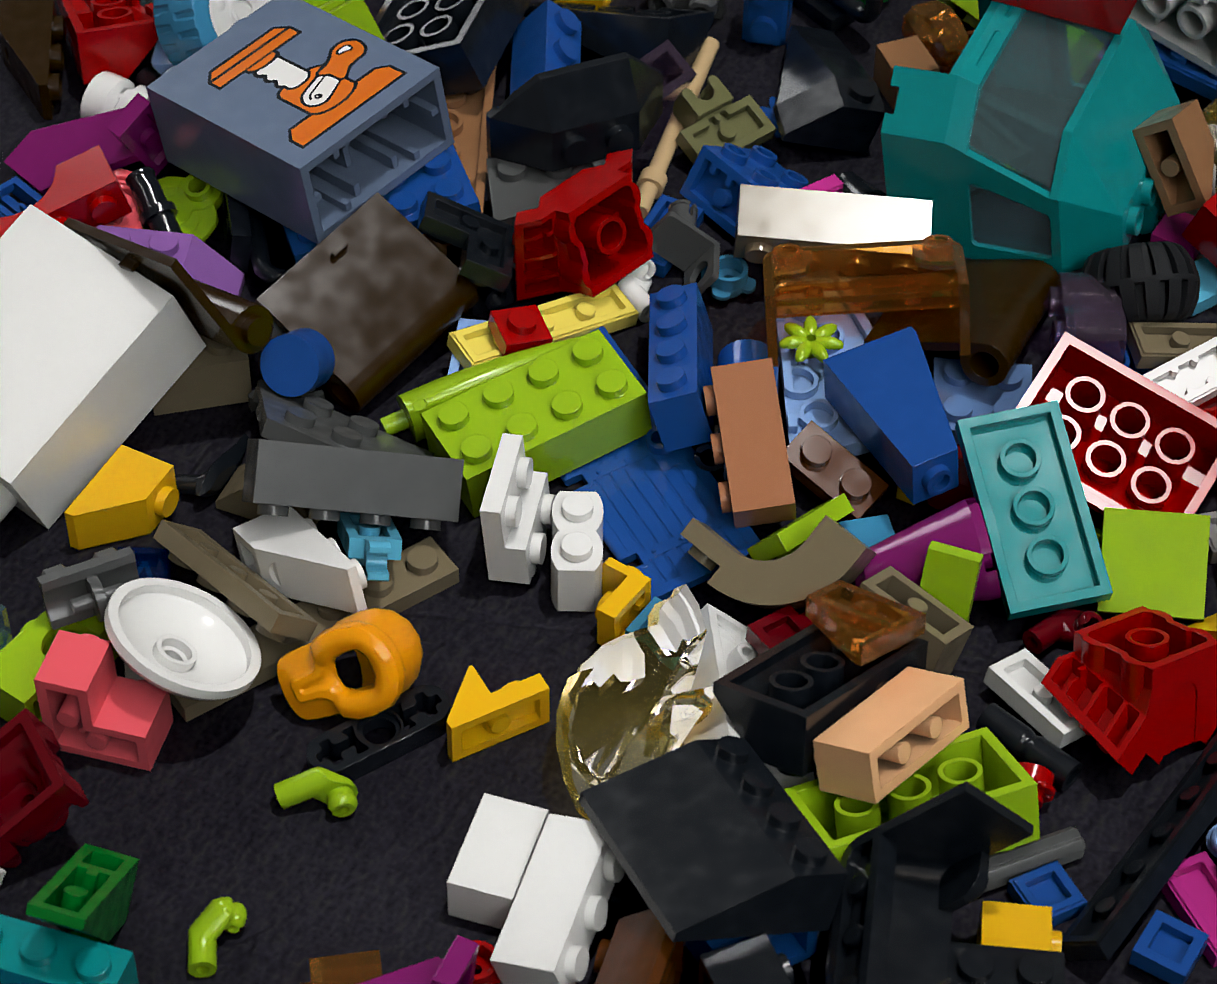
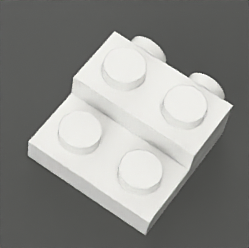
(515, 514)

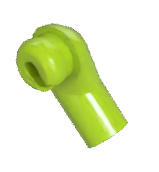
(321, 784)

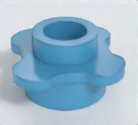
(732, 279)

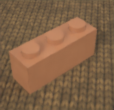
(750, 443)

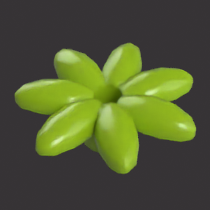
(809, 340)

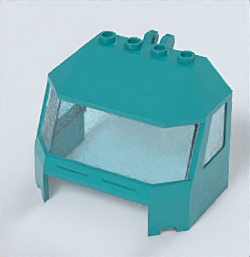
(1031, 138)

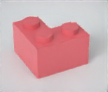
(96, 709)

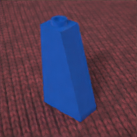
(896, 412)

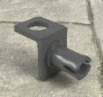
(686, 245)

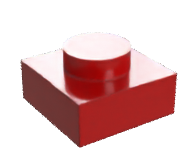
(518, 328)

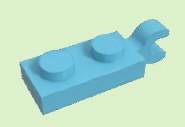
(369, 544)

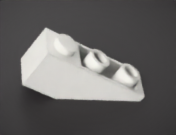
(301, 561)

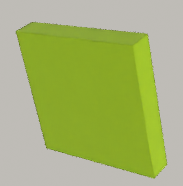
(1155, 561)

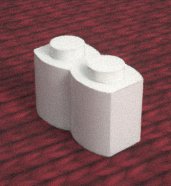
(577, 551)

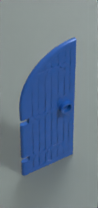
(650, 502)

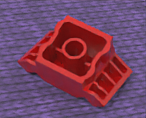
(583, 233)
(1139, 685)

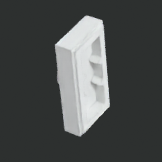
(1190, 374)

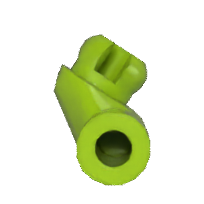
(203, 934)

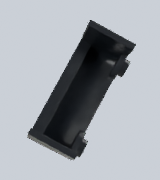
(909, 881)

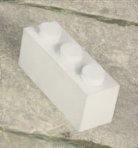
(558, 906)

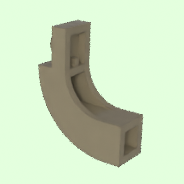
(824, 558)

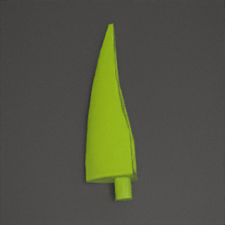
(445, 388)

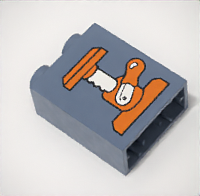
(301, 115)

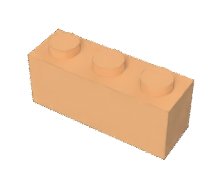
(891, 734)

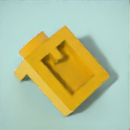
(624, 596)

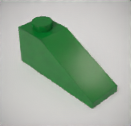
(88, 894)

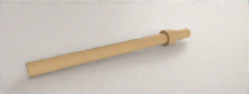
(654, 178)

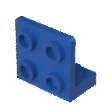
(720, 171)

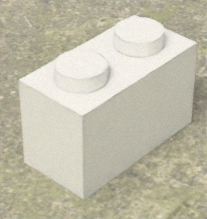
(494, 860)

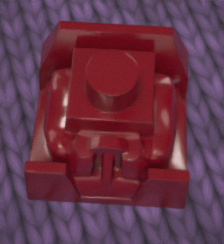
(32, 786)

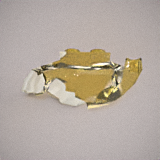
(633, 697)

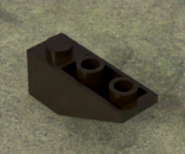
(32, 49)

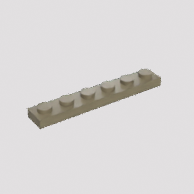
(414, 578)

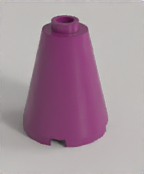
(955, 526)

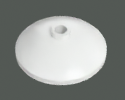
(182, 639)

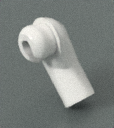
(636, 288)

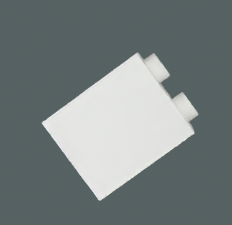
(78, 361)

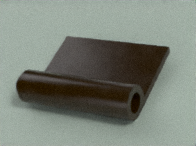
(375, 297)
(210, 309)
(1005, 309)

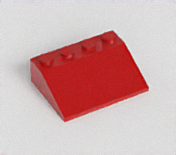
(1128, 434)

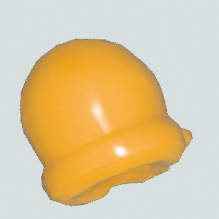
(388, 659)

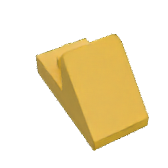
(488, 718)

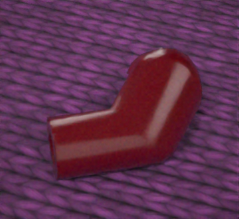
(1058, 628)

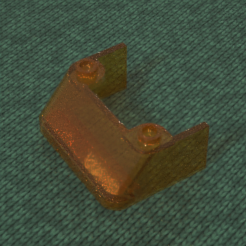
(866, 280)

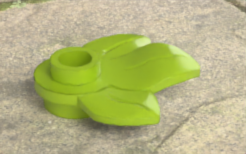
(195, 210)

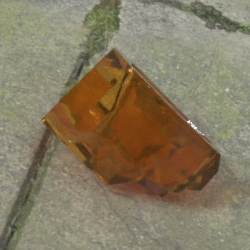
(938, 30)

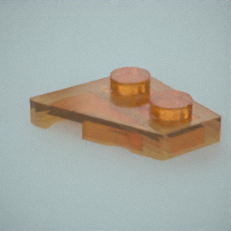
(862, 621)

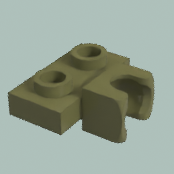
(717, 121)

